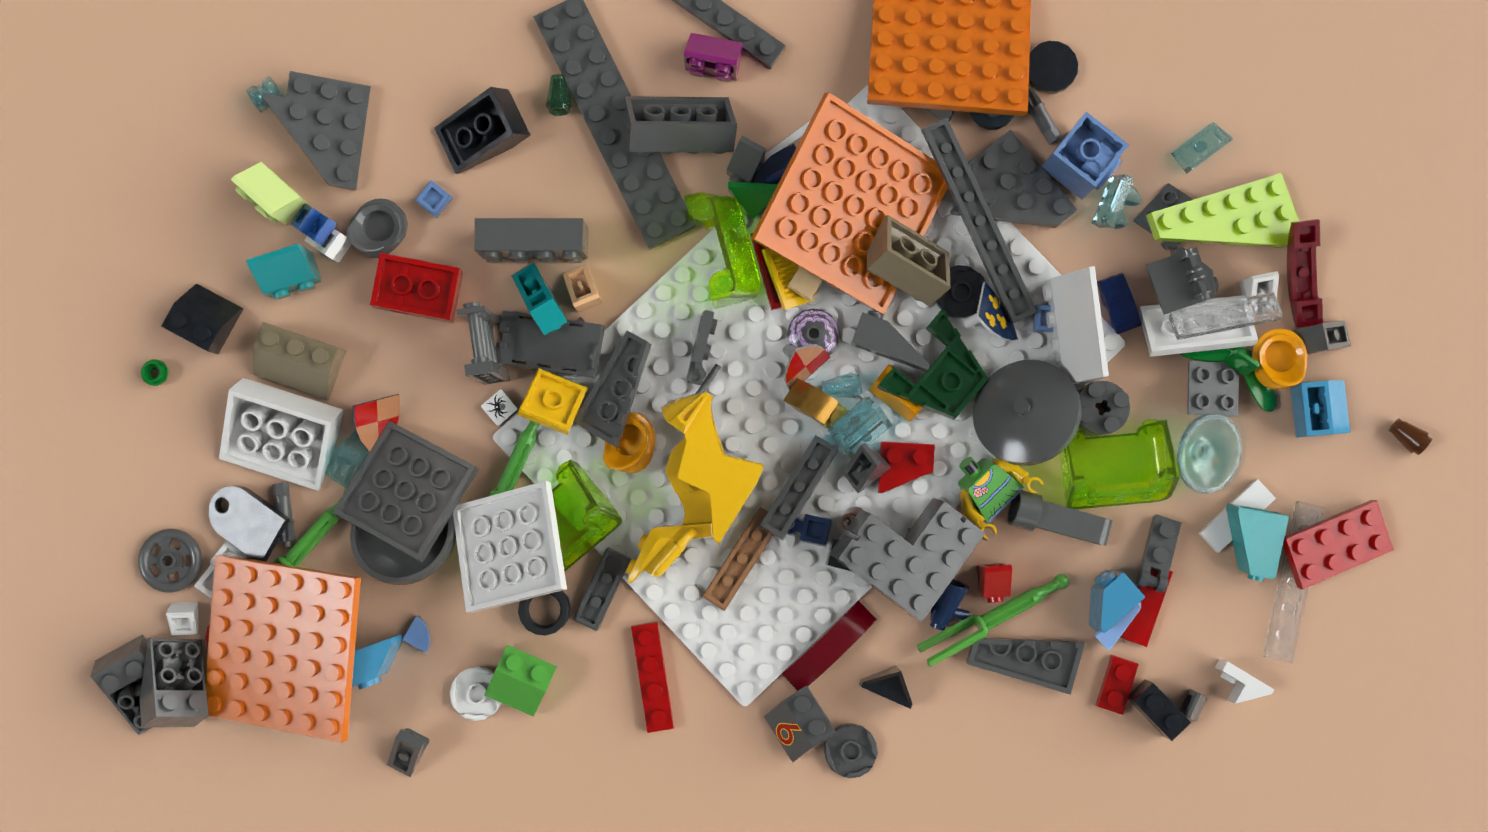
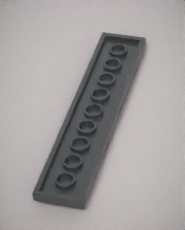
(601, 100)

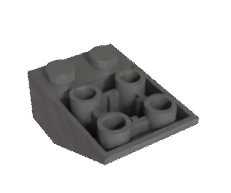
(120, 679)
(173, 684)

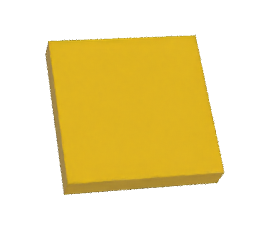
(552, 401)

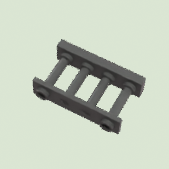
(485, 364)

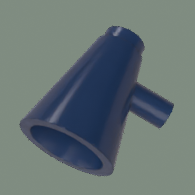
(948, 604)

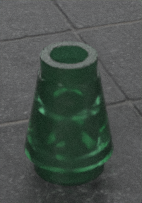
(558, 96)

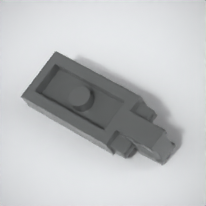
(701, 349)

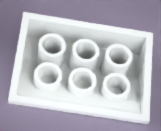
(1076, 325)
(279, 433)

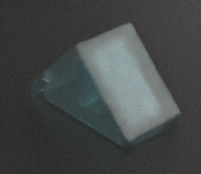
(346, 460)

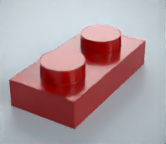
(1117, 684)

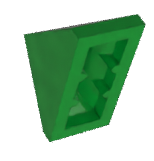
(752, 196)

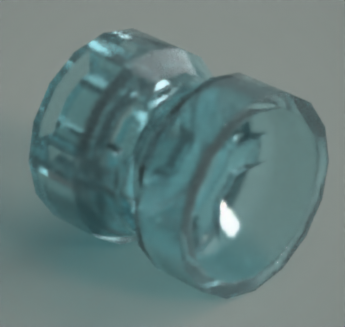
(255, 92)

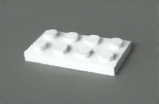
(1162, 340)

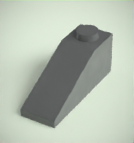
(883, 339)

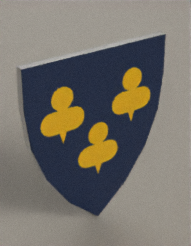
(992, 316)

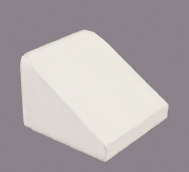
(183, 618)

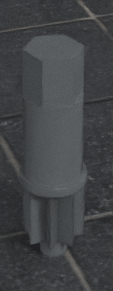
(1042, 117)
(283, 504)

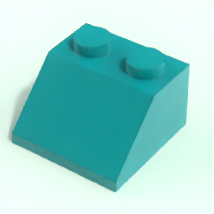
(285, 271)

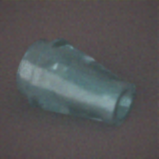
(843, 386)

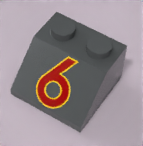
(800, 724)

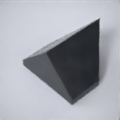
(888, 684)

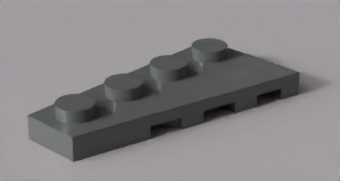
(614, 392)
(1034, 661)

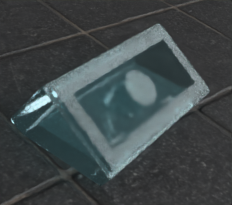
(1201, 147)

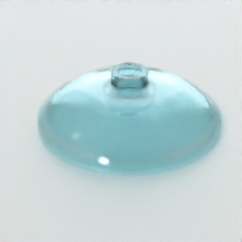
(1209, 453)

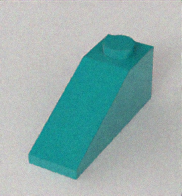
(539, 299)

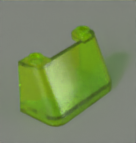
(741, 278)
(1120, 467)
(581, 513)

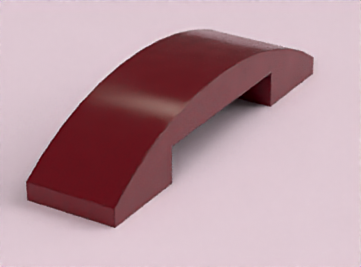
(1302, 273)
(829, 646)

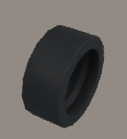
(544, 630)

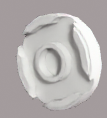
(468, 694)

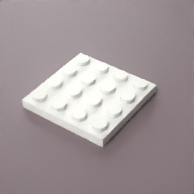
(509, 547)

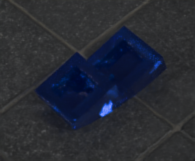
(1119, 302)

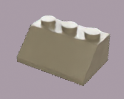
(909, 261)
(296, 361)

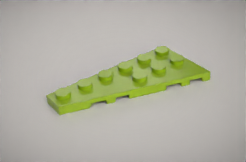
(1237, 216)

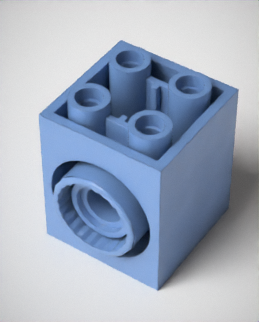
(1085, 156)

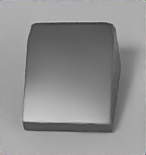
(1193, 704)

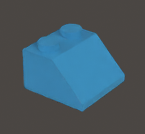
(1111, 599)
(374, 661)

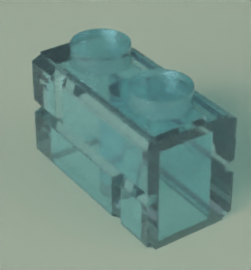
(859, 426)

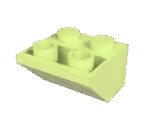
(268, 193)

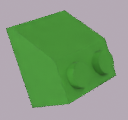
(520, 680)

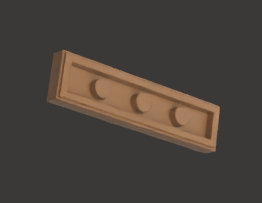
(738, 562)

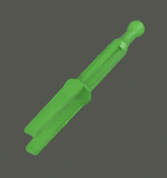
(517, 459)
(310, 538)
(990, 619)

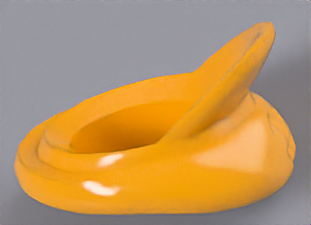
(1281, 359)
(634, 448)

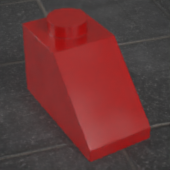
(994, 581)

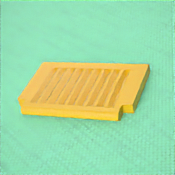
(782, 273)

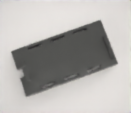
(565, 348)

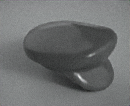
(377, 227)

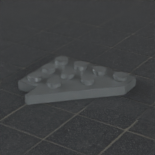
(326, 123)
(1018, 186)

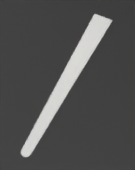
(793, 137)

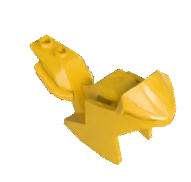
(706, 482)

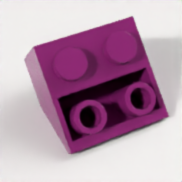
(712, 57)

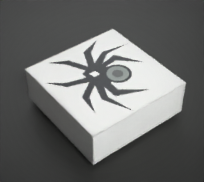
(499, 407)

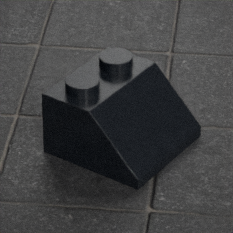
(203, 318)

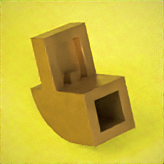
(814, 403)

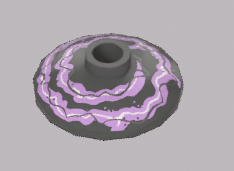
(814, 319)

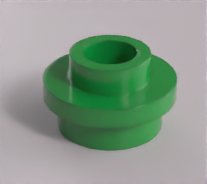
(147, 369)

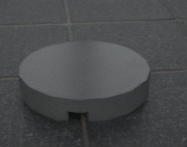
(851, 751)

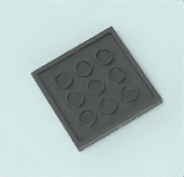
(405, 491)

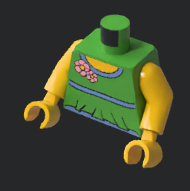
(989, 489)

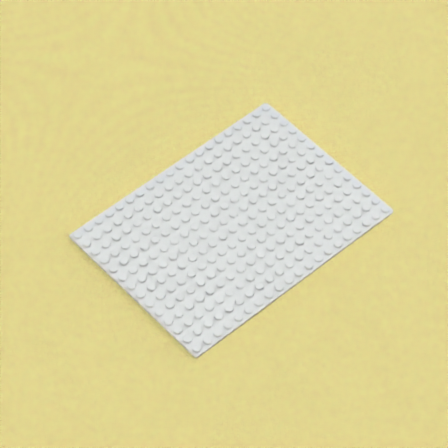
(790, 589)

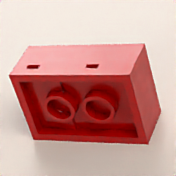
(416, 288)

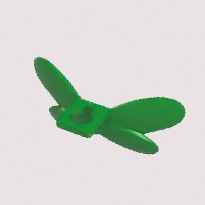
(1240, 360)

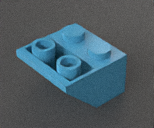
(1320, 408)

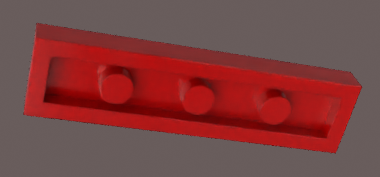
(652, 677)

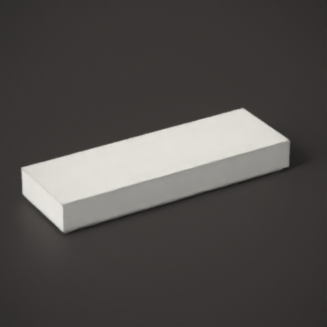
(1217, 531)

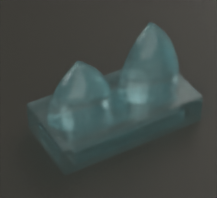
(1117, 193)

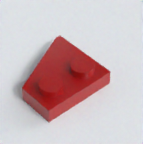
(906, 461)

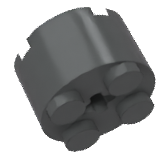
(1113, 401)

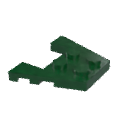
(948, 381)

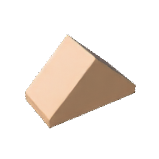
(582, 288)

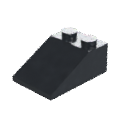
(482, 129)

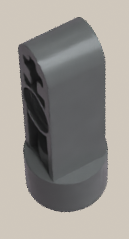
(1031, 512)

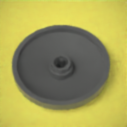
(1027, 412)
(395, 566)

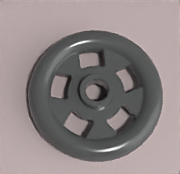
(162, 581)

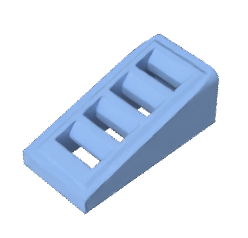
(1111, 636)

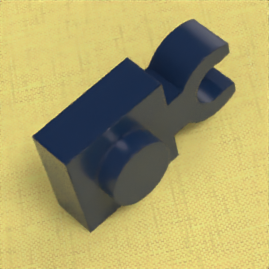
(812, 530)

